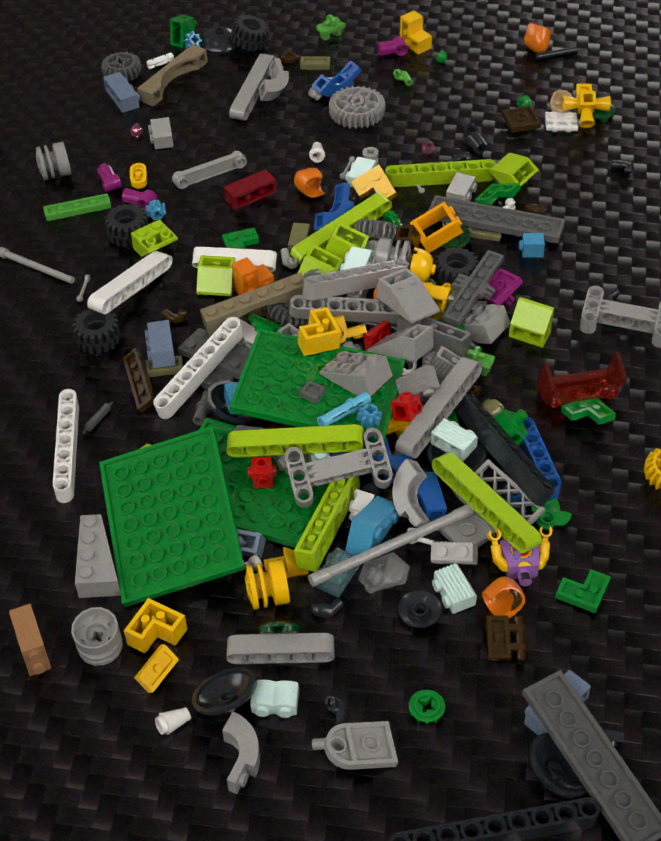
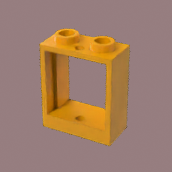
(442, 235)

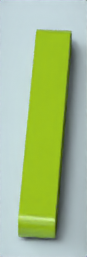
(438, 172)
(368, 209)
(308, 439)
(486, 502)

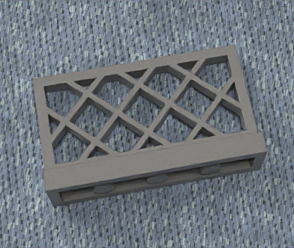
(530, 518)

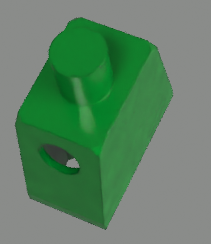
(179, 27)
(513, 424)

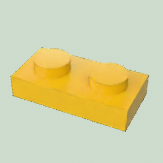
(156, 668)

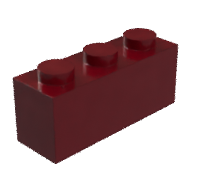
(250, 189)

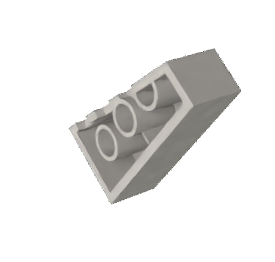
(94, 564)

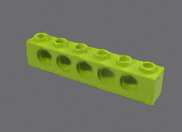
(325, 523)

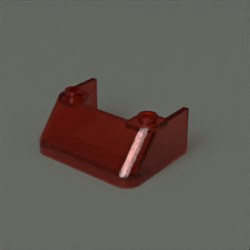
(582, 385)

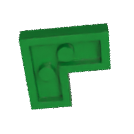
(497, 190)
(240, 239)
(263, 323)
(593, 408)
(587, 595)

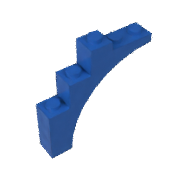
(429, 492)

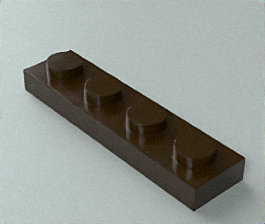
(139, 380)

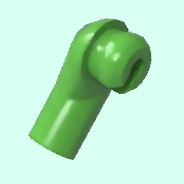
(403, 76)

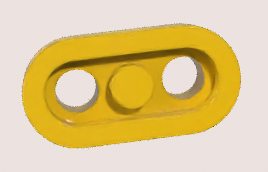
(138, 175)

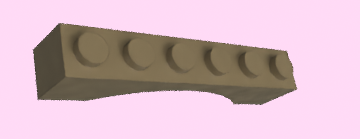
(191, 59)
(273, 293)

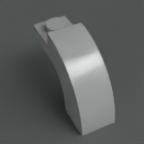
(272, 88)
(405, 492)
(243, 737)

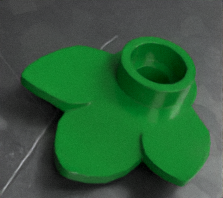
(552, 515)

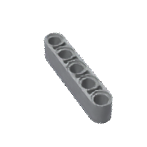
(280, 648)

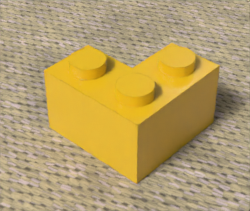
(412, 31)
(374, 181)
(320, 334)
(154, 621)

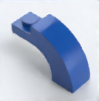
(343, 79)
(340, 206)

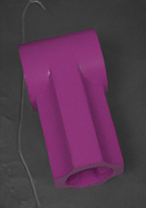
(397, 46)
(109, 180)
(138, 198)

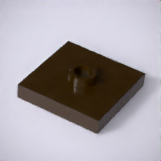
(521, 119)

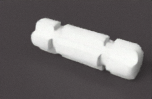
(161, 60)

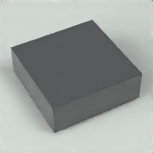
(312, 392)

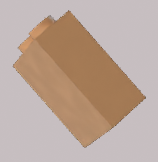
(30, 639)

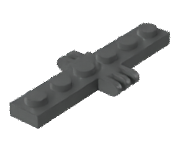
(472, 288)

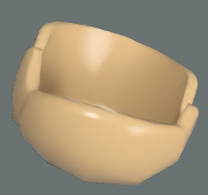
(555, 102)

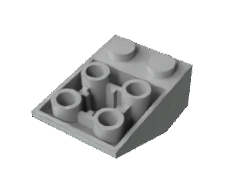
(406, 295)
(485, 322)
(407, 343)
(358, 372)

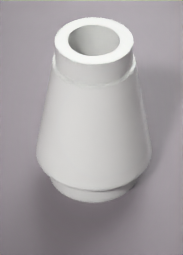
(317, 153)
(171, 720)

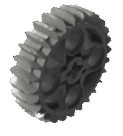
(357, 107)

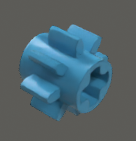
(192, 39)
(155, 210)
(369, 416)

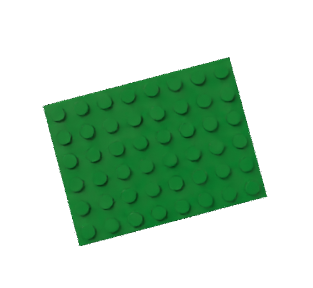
(279, 371)
(264, 509)
(170, 516)

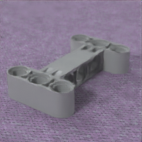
(620, 315)
(339, 467)

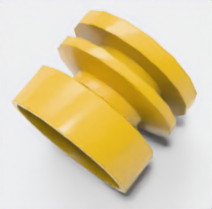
(267, 584)

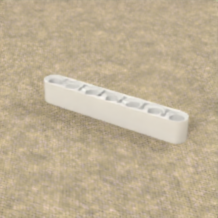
(129, 282)
(198, 368)
(66, 446)

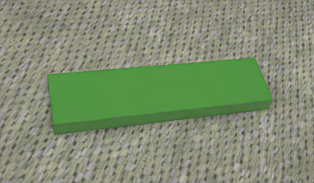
(77, 207)

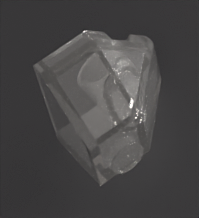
(384, 573)

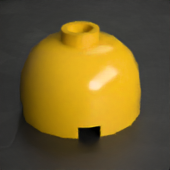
(422, 264)

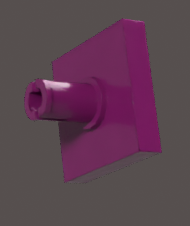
(504, 284)

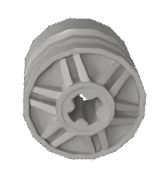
(53, 161)
(387, 252)
(94, 626)

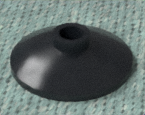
(419, 602)

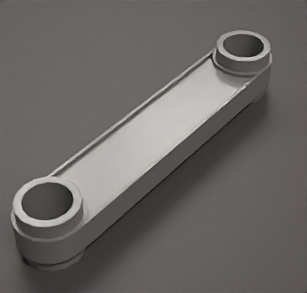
(209, 169)

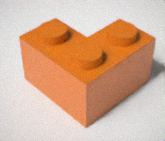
(248, 277)

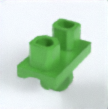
(331, 25)
(486, 359)

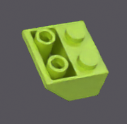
(513, 169)
(152, 238)
(343, 239)
(320, 259)
(215, 275)
(531, 322)

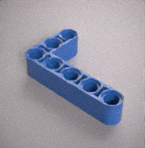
(536, 451)

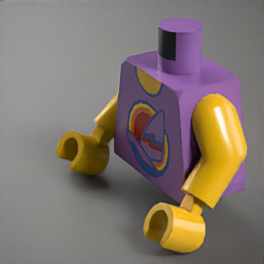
(517, 564)

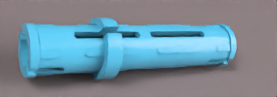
(351, 406)

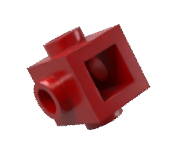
(406, 406)
(262, 472)

